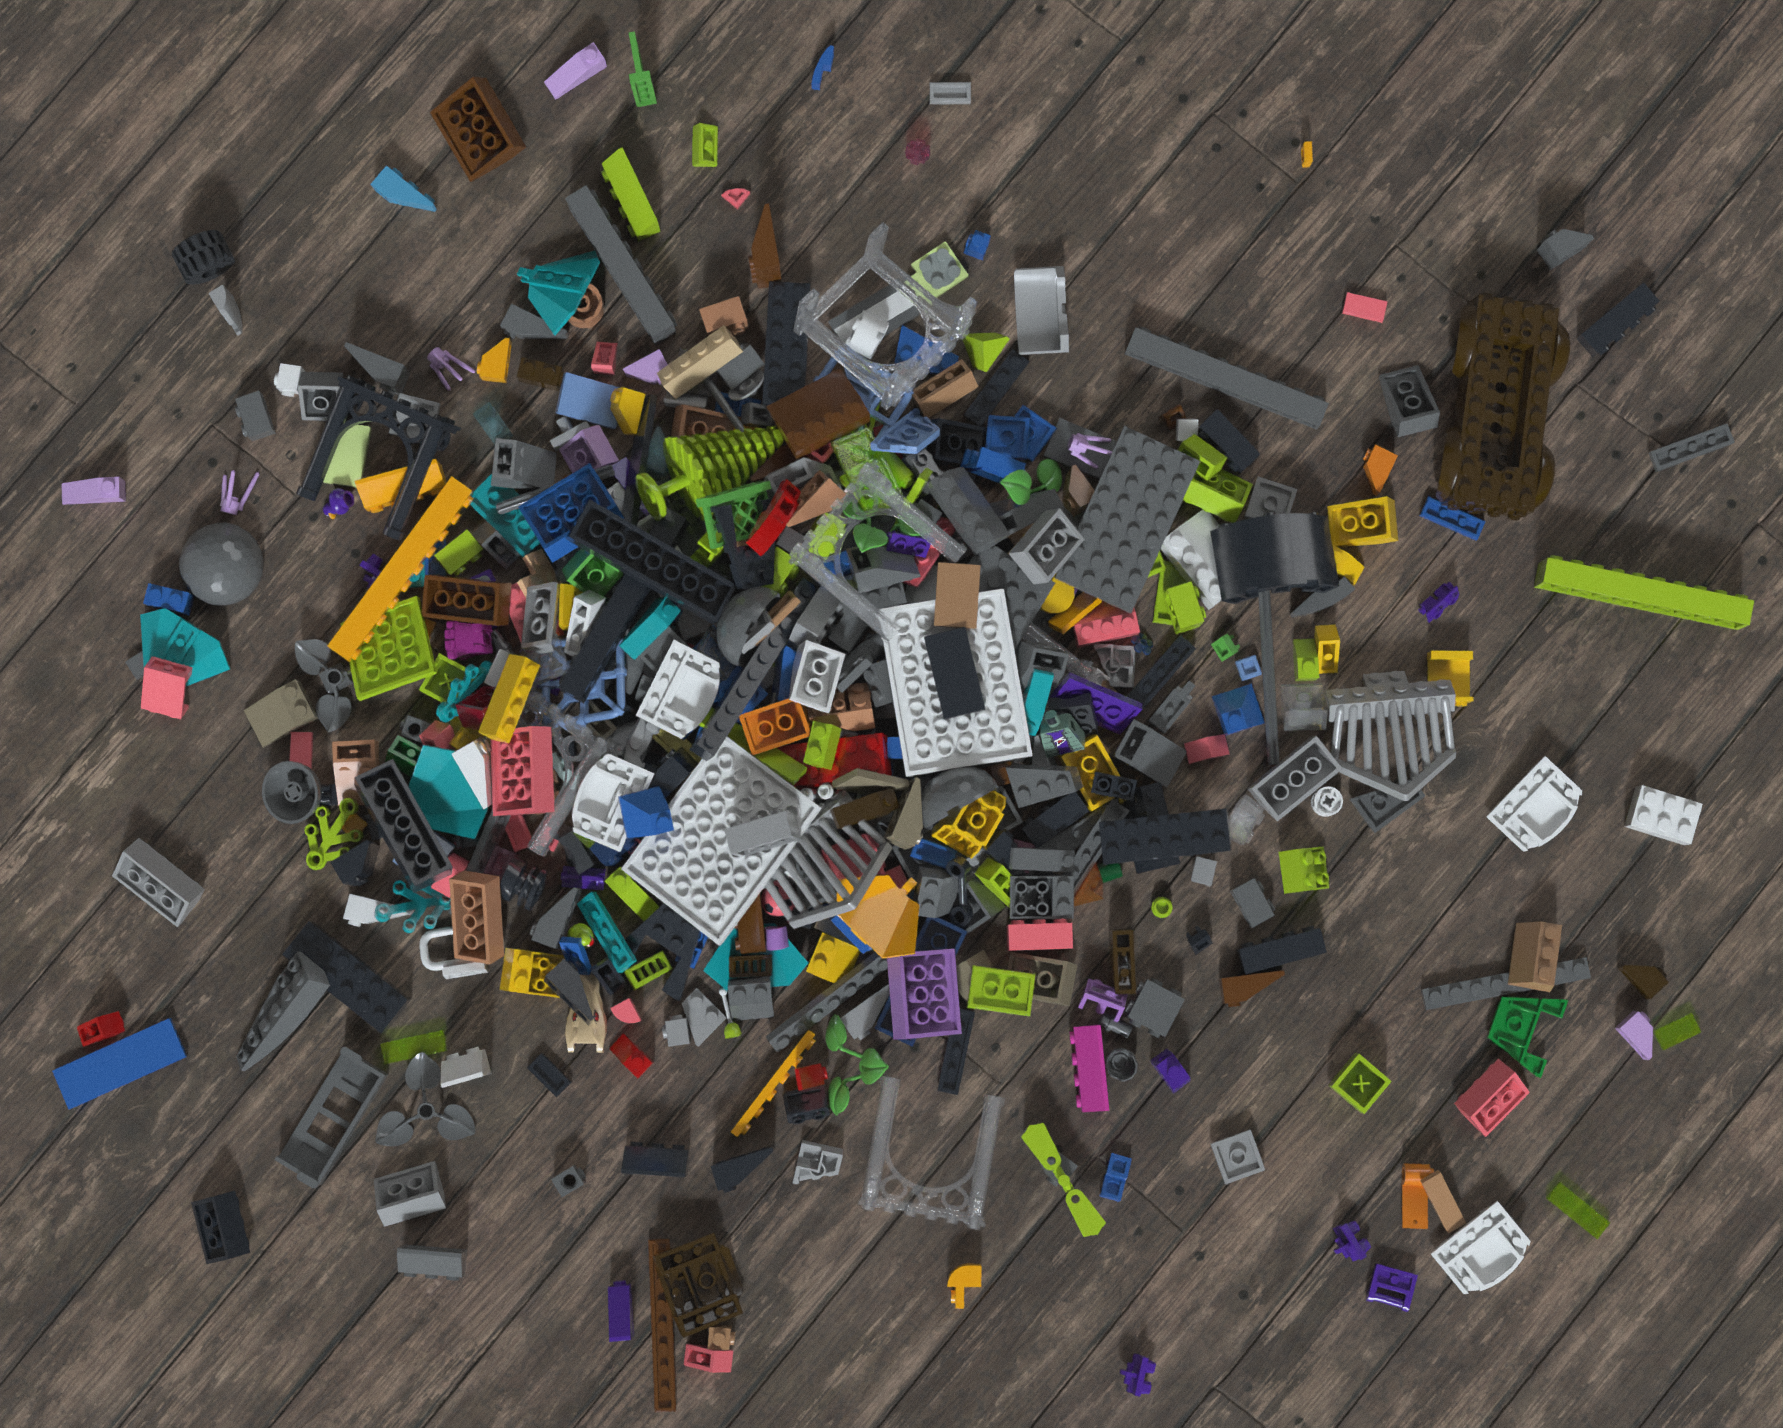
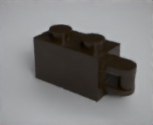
(540, 374)

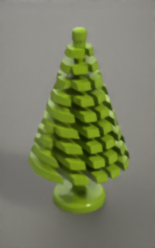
(707, 466)

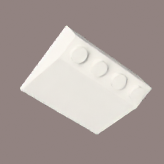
(1193, 556)

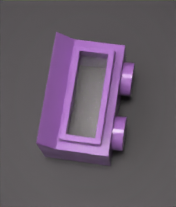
(1105, 996)

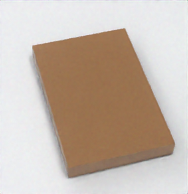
(957, 595)

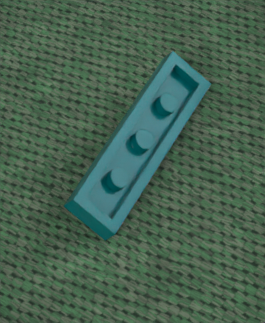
(606, 932)

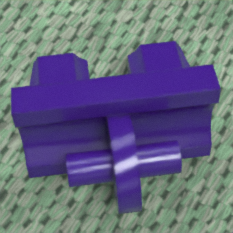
(371, 566)
(1348, 1243)
(1135, 1375)

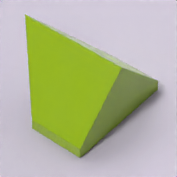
(984, 348)

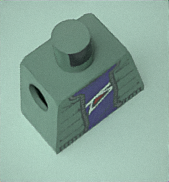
(1061, 734)

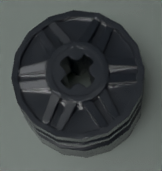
(521, 883)

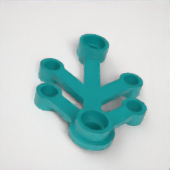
(447, 710)
(418, 904)

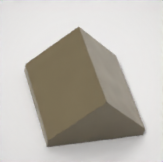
(964, 971)

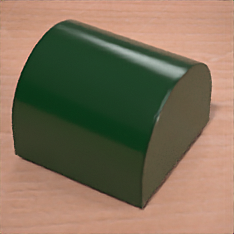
(1109, 871)

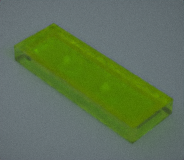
(411, 1046)
(1578, 1210)

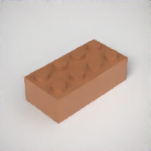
(476, 917)

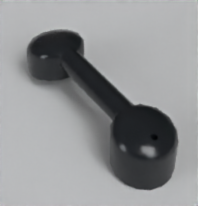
(958, 869)

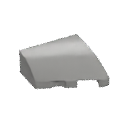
(228, 307)
(1118, 663)
(817, 1161)

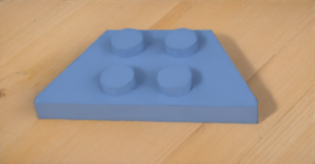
(907, 435)

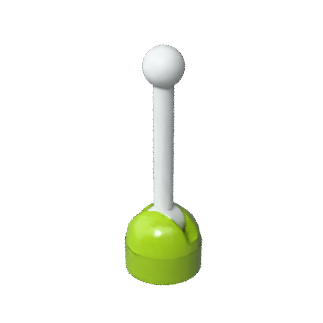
(731, 1029)

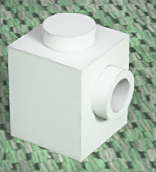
(287, 379)

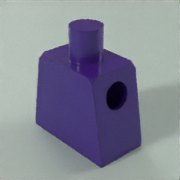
(1170, 1070)

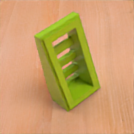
(631, 978)

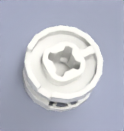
(1327, 801)

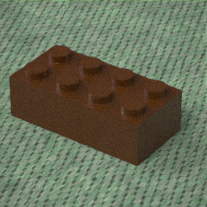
(466, 600)

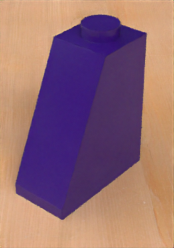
(620, 1311)

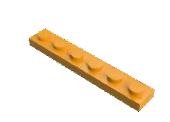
(769, 1091)

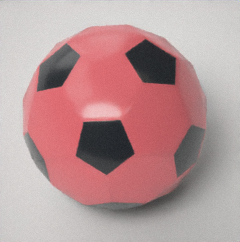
(770, 906)

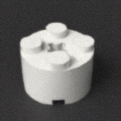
(867, 334)

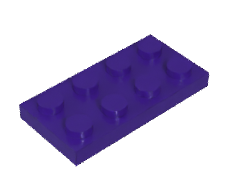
(1111, 708)

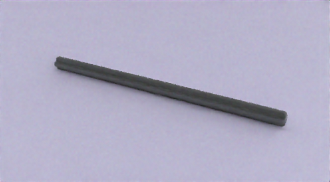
(1268, 678)

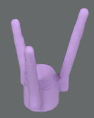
(440, 359)
(1078, 444)
(230, 504)

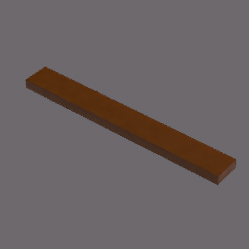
(661, 1336)

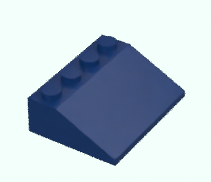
(556, 509)

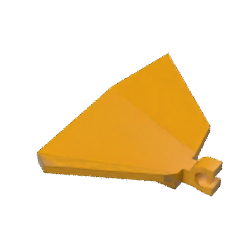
(884, 917)

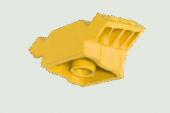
(972, 825)

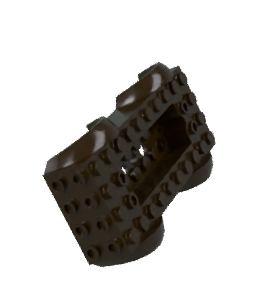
(1528, 353)

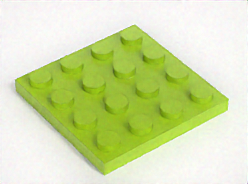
(396, 653)

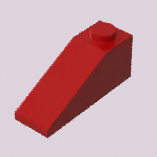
(810, 1076)

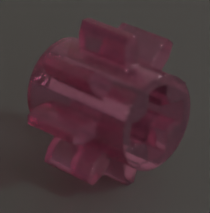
(917, 151)

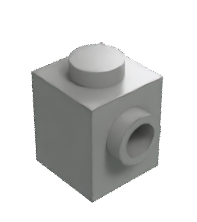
(676, 1031)

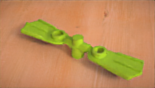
(1083, 1211)

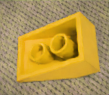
(1363, 522)

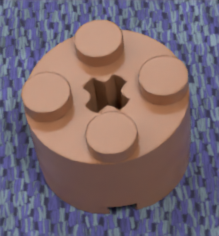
(591, 314)

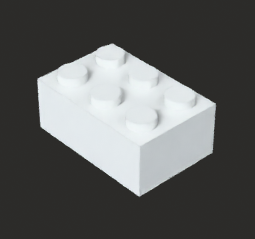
(1663, 815)

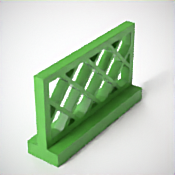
(641, 80)
(730, 497)

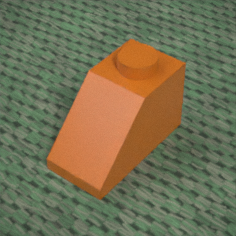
(1378, 466)

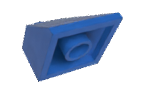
(1238, 709)
(645, 813)

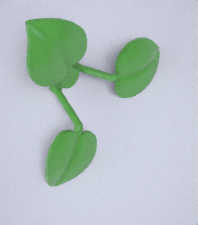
(1019, 481)
(869, 537)
(870, 1066)

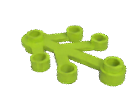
(330, 836)

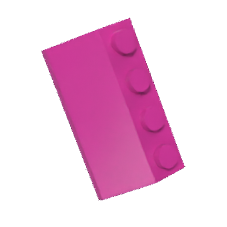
(1090, 1068)

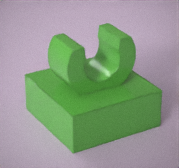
(1225, 647)

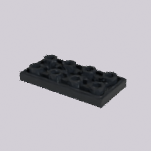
(954, 673)

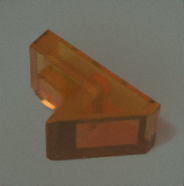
(1084, 894)

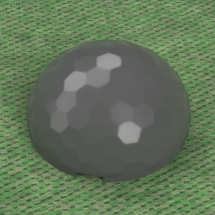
(221, 564)
(737, 617)
(953, 788)

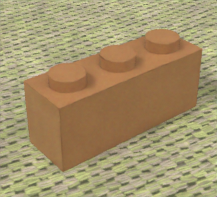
(944, 389)

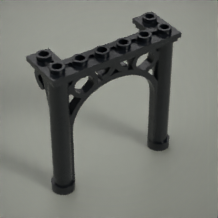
(432, 438)

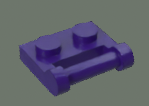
(1393, 1280)

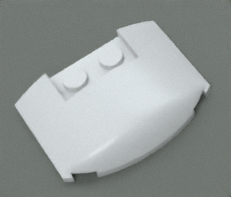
(681, 690)
(596, 803)
(1537, 806)
(1482, 1250)

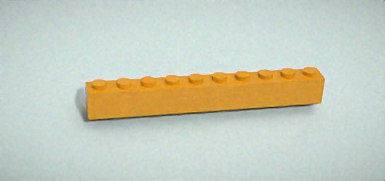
(400, 569)

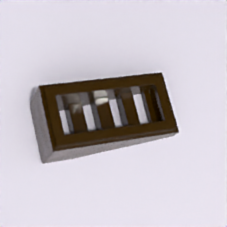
(750, 957)

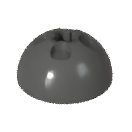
(284, 798)

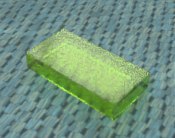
(1677, 1031)

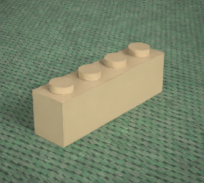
(699, 362)

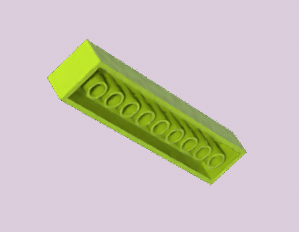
(1644, 593)

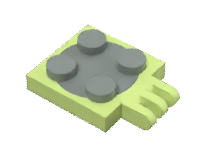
(938, 270)

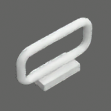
(450, 968)

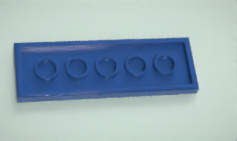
(119, 1063)

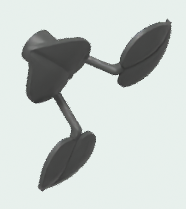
(330, 709)
(454, 1122)

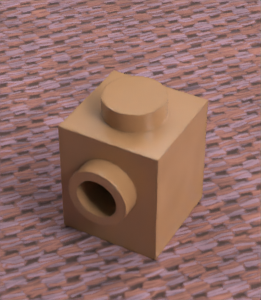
(721, 1337)

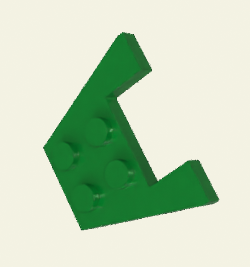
(1515, 1024)

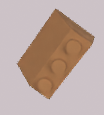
(1535, 955)

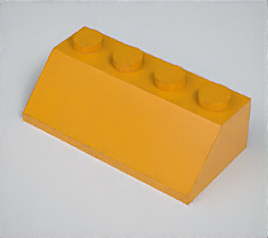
(382, 489)

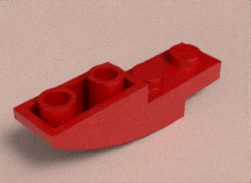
(775, 518)

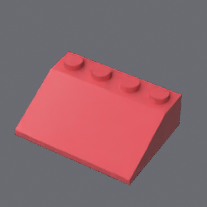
(523, 772)

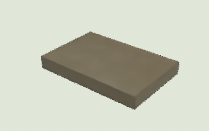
(869, 782)

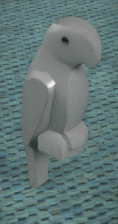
(639, 741)

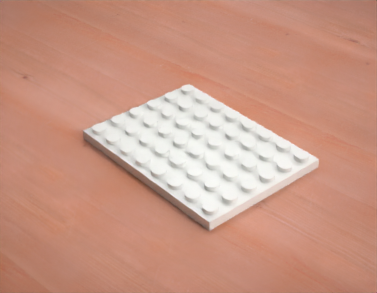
(968, 740)
(693, 862)

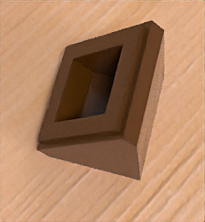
(1170, 416)

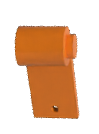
(1414, 1196)

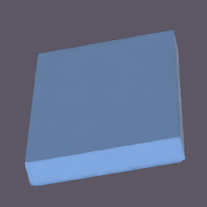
(586, 400)

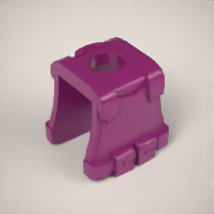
(467, 640)

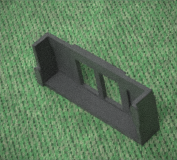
(311, 1156)

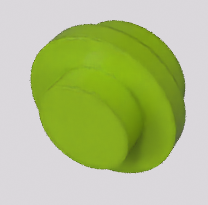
(1161, 907)

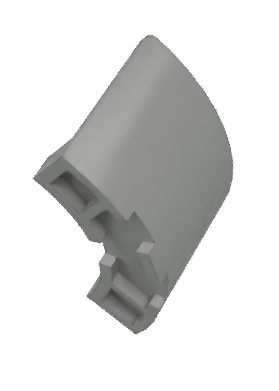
(1040, 311)

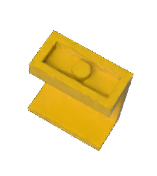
(1453, 667)

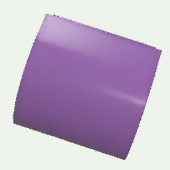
(776, 937)

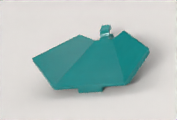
(559, 287)
(181, 642)
(445, 794)
(785, 962)

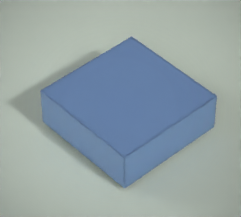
(1248, 667)

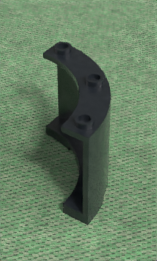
(1274, 555)

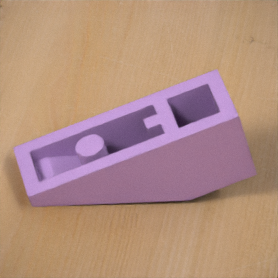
(576, 70)
(94, 491)

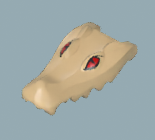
(577, 1030)

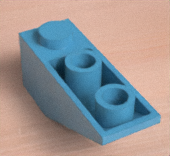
(398, 191)

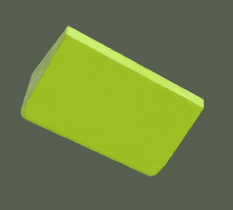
(704, 145)

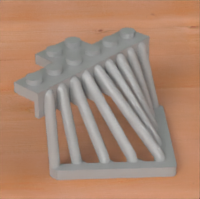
(1392, 697)
(815, 834)

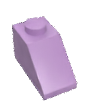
(647, 368)
(1637, 1033)

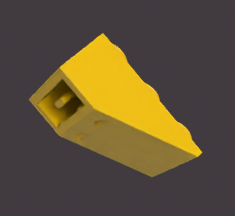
(526, 971)

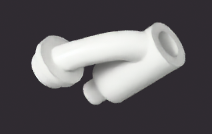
(825, 791)

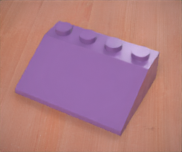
(924, 994)

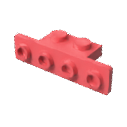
(925, 564)

